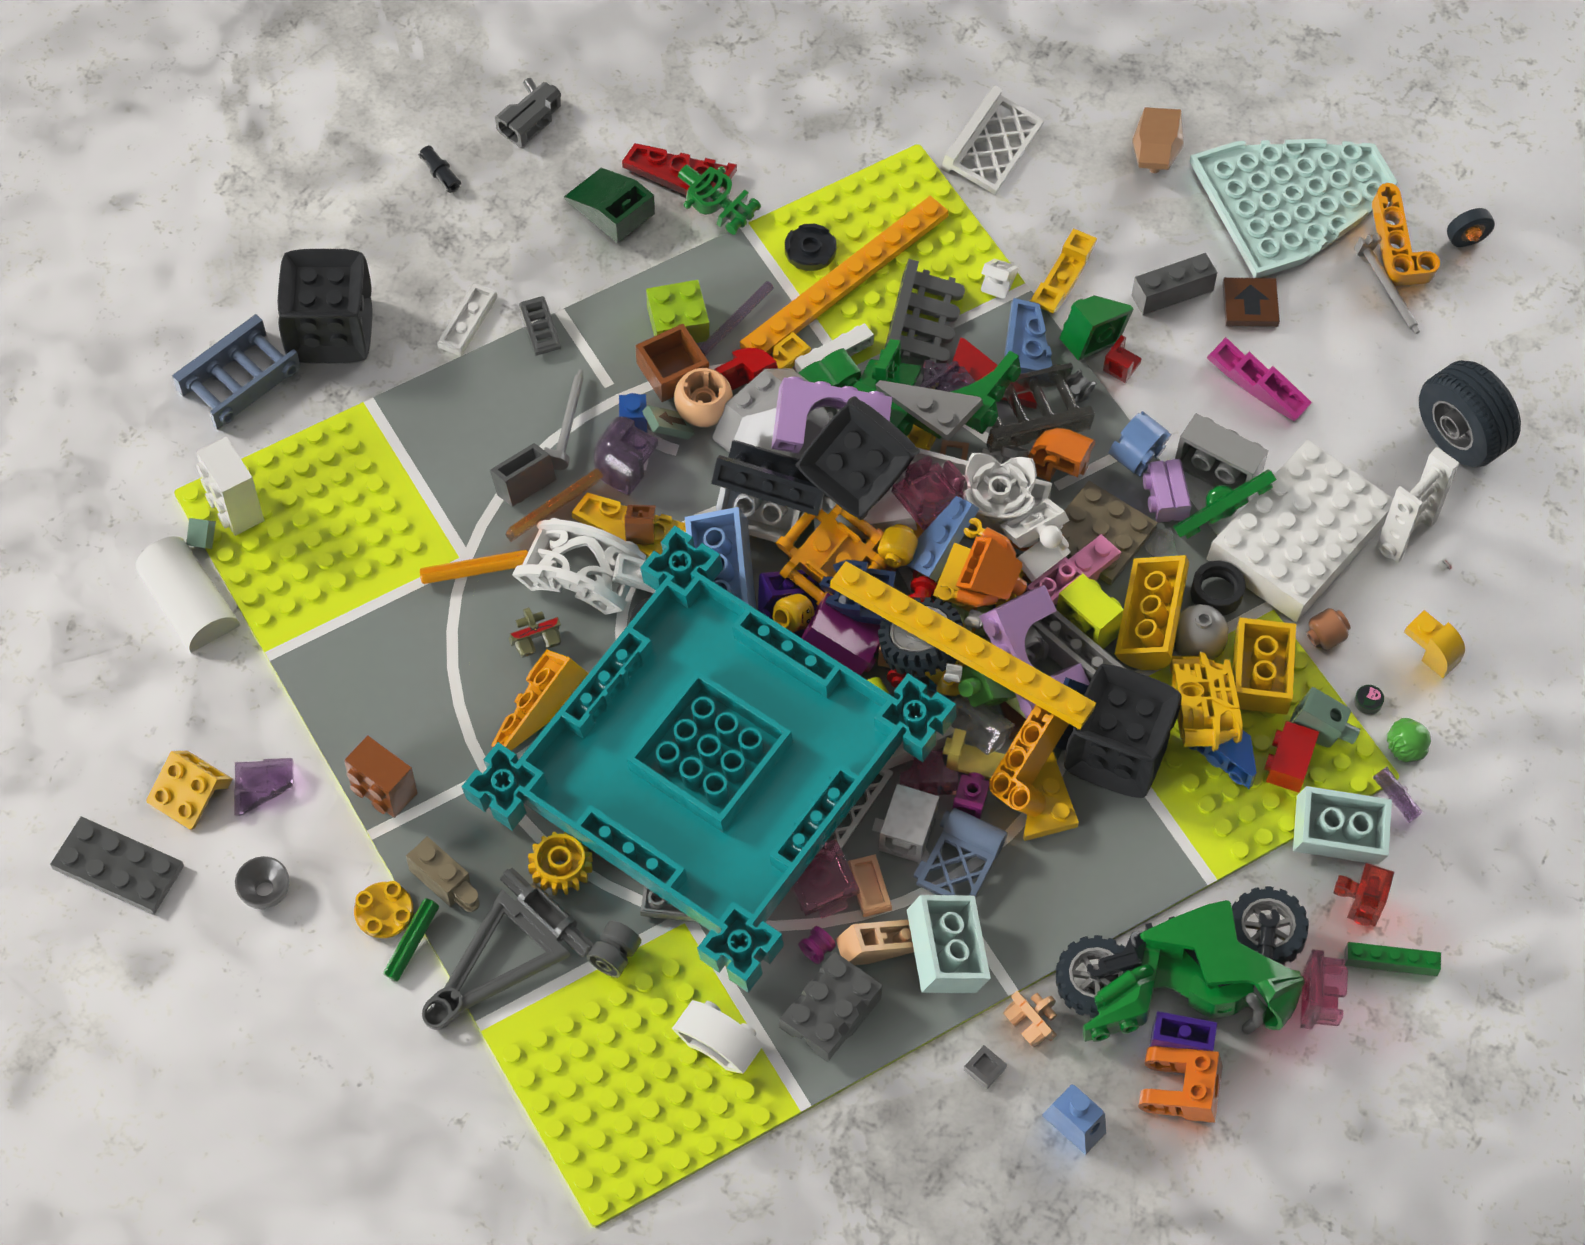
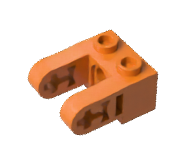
(1200, 1087)

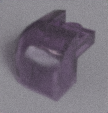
(622, 453)

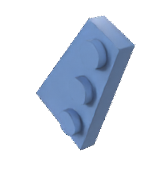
(1027, 336)
(938, 539)

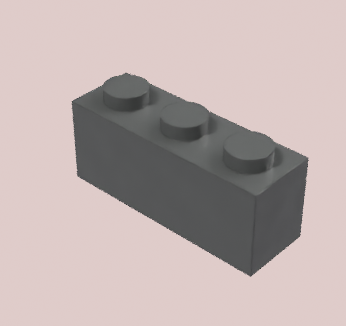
(1174, 283)

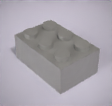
(1219, 454)

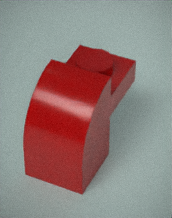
(746, 365)

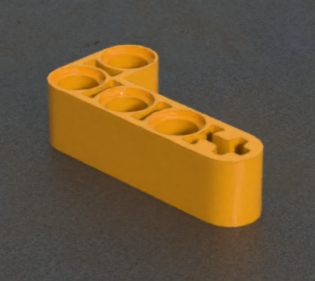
(1399, 235)
(1024, 760)

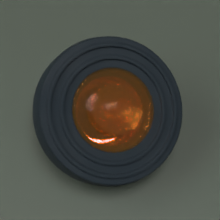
(1470, 227)

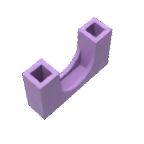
(801, 397)
(1008, 628)

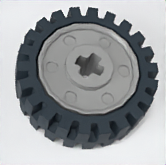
(911, 654)

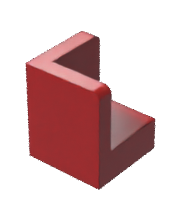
(1121, 362)

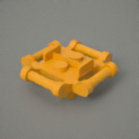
(827, 546)

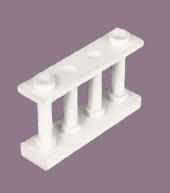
(1418, 505)

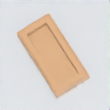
(873, 892)

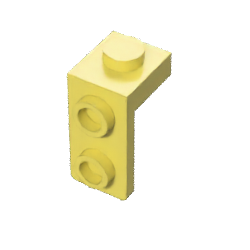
(969, 758)

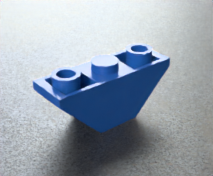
(1234, 759)

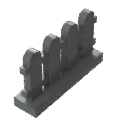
(925, 305)

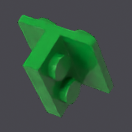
(890, 367)

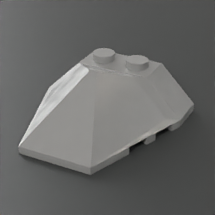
(752, 414)

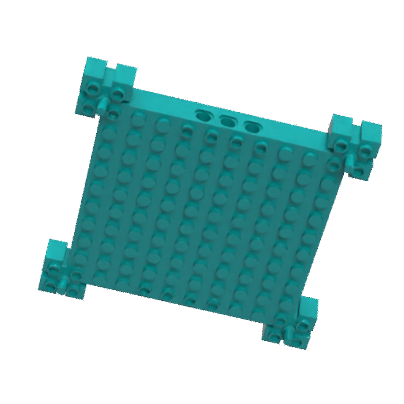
(710, 755)

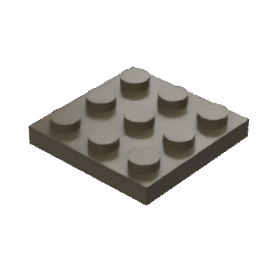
(1098, 513)

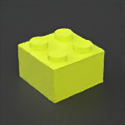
(1091, 610)

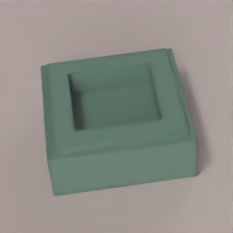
(200, 533)

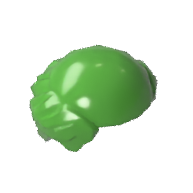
(1409, 740)

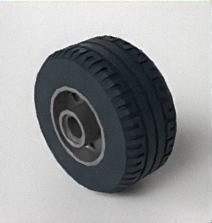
(1469, 413)

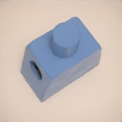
(1075, 1117)

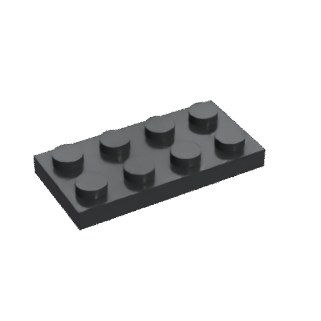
(117, 865)

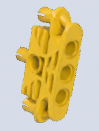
(1209, 701)

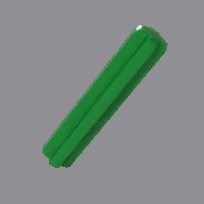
(411, 939)

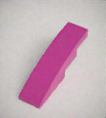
(1258, 380)

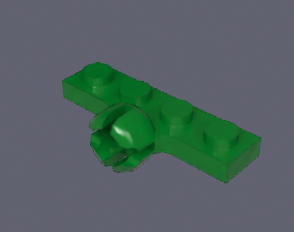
(1224, 502)

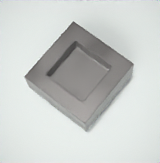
(985, 1067)

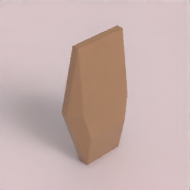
(1158, 138)

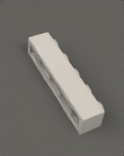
(852, 341)

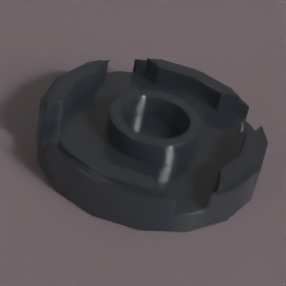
(810, 247)

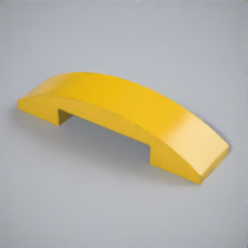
(1065, 271)

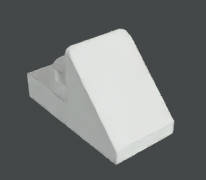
(998, 277)

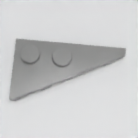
(937, 409)

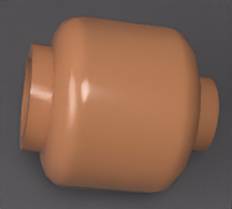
(1328, 629)

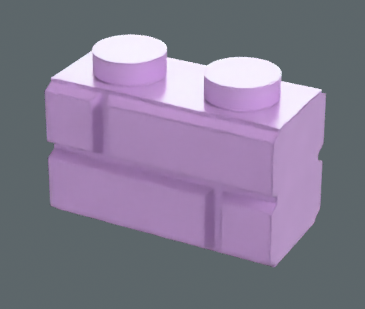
(1167, 490)

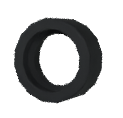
(1221, 570)

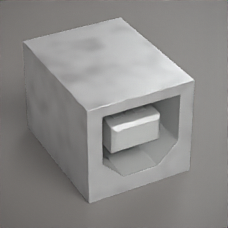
(908, 823)

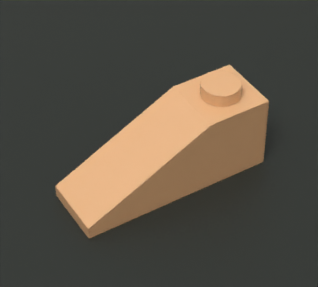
(875, 941)

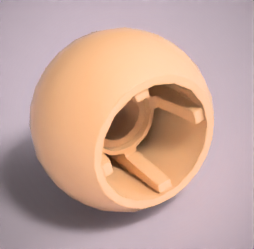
(697, 399)

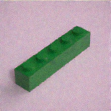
(1392, 959)

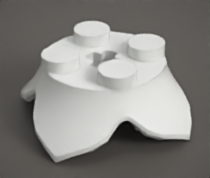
(1013, 477)

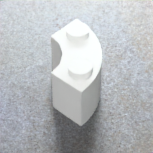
(718, 1036)

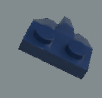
(849, 607)

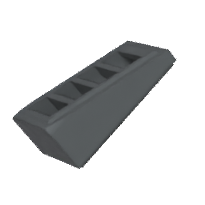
(534, 310)

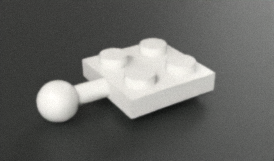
(1040, 522)

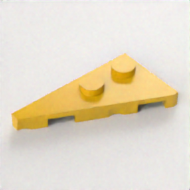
(1059, 811)

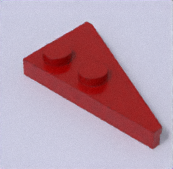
(980, 365)

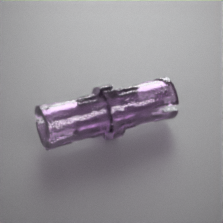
(1398, 794)

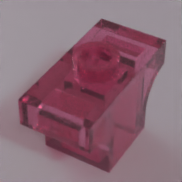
(930, 776)

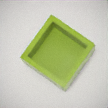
(678, 305)

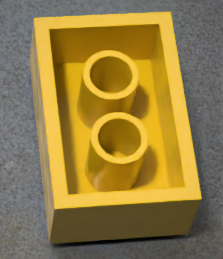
(1264, 665)

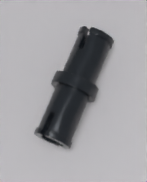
(439, 168)

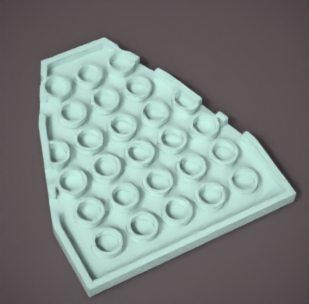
(1290, 196)

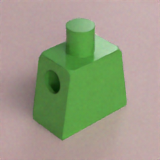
(981, 689)

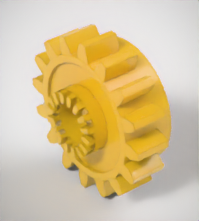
(563, 876)

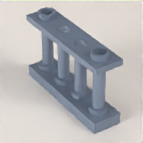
(223, 352)

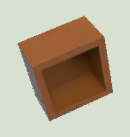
(668, 358)
(380, 777)

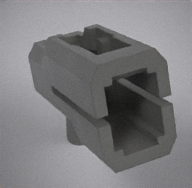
(530, 114)

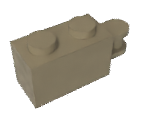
(442, 875)

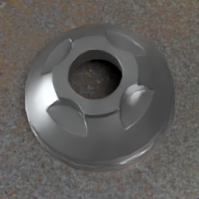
(259, 871)

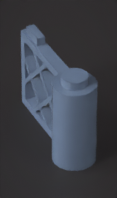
(965, 834)

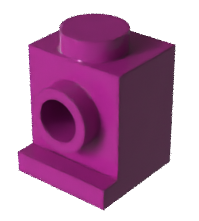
(973, 802)

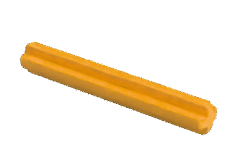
(472, 567)

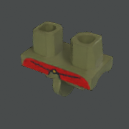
(523, 638)

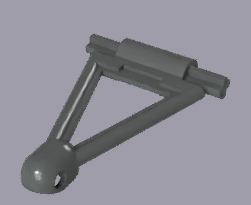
(539, 918)

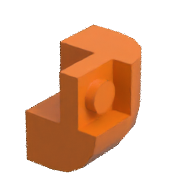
(1062, 451)

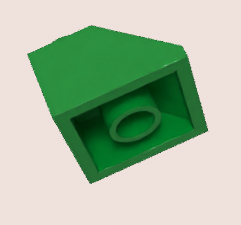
(1094, 325)

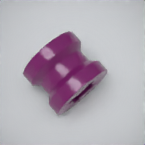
(817, 944)

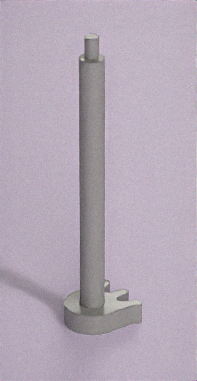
(1365, 248)
(559, 458)

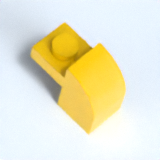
(1442, 643)

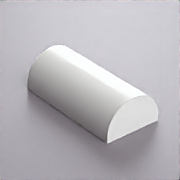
(185, 592)

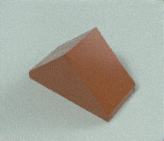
(640, 524)

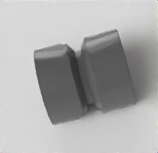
(612, 952)

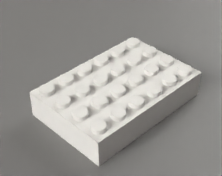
(1302, 530)

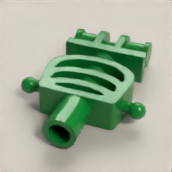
(702, 193)

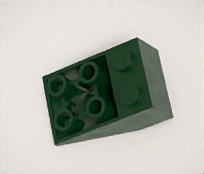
(613, 202)

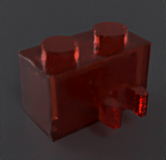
(1368, 894)

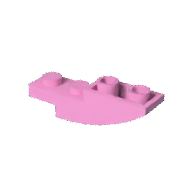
(1089, 561)

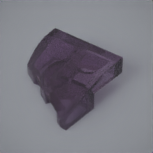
(260, 782)

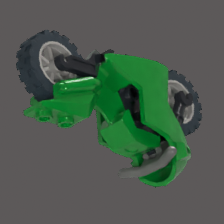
(1200, 957)

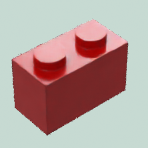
(1292, 756)

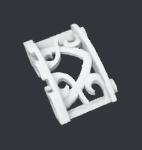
(566, 536)

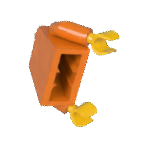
(989, 570)

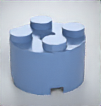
(1139, 443)

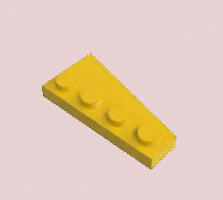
(610, 517)

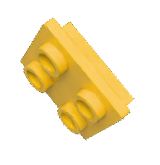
(186, 787)

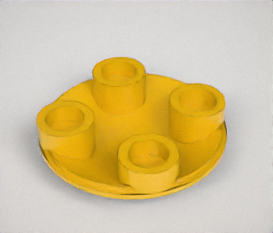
(383, 909)

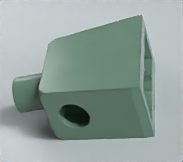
(1326, 716)

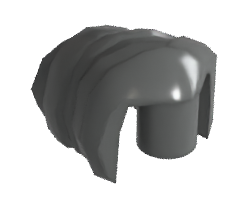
(1080, 386)

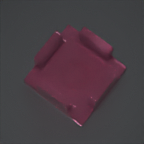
(928, 489)
(826, 883)
(1324, 982)

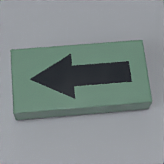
(667, 422)

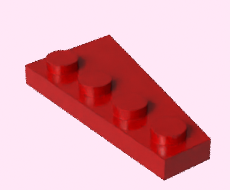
(664, 167)

